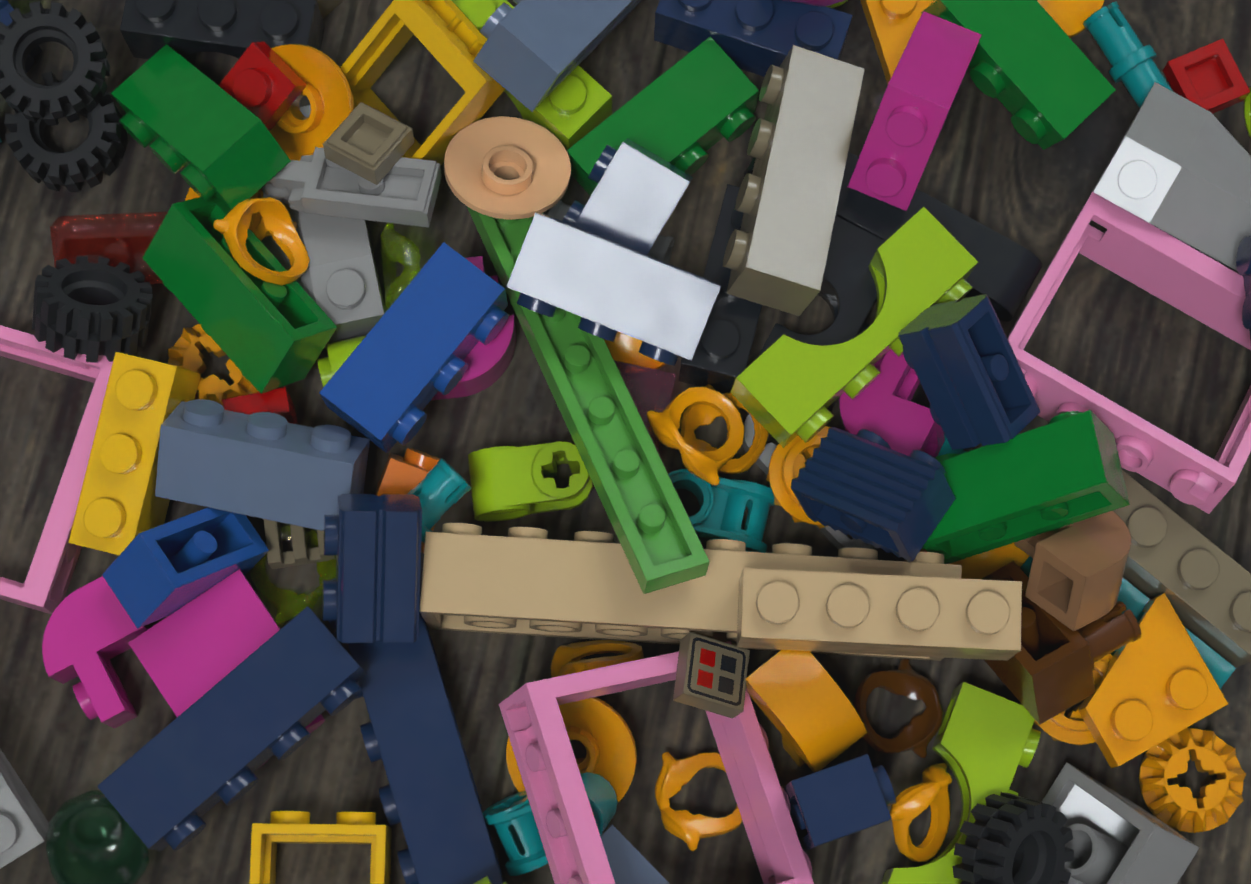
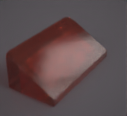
(109, 236)

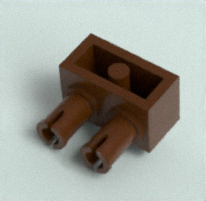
(1054, 661)

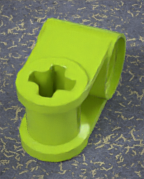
(519, 480)

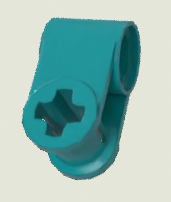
(724, 507)
(518, 828)

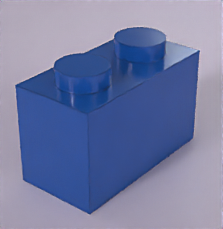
(181, 561)

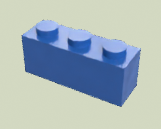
(417, 349)

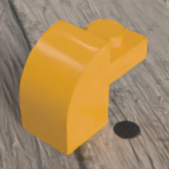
(805, 708)

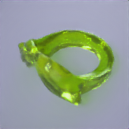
(402, 250)
(286, 601)

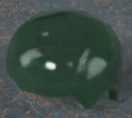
(93, 843)

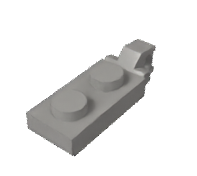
(325, 188)

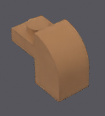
(1078, 568)

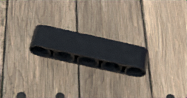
(1003, 266)

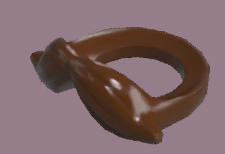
(913, 686)

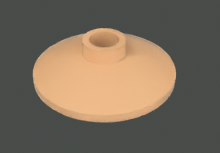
(508, 149)

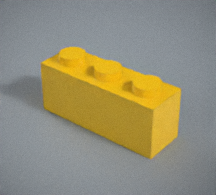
(123, 461)

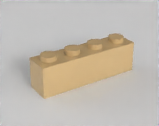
(879, 614)

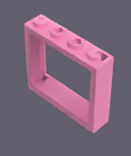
(1178, 278)
(54, 556)
(560, 797)

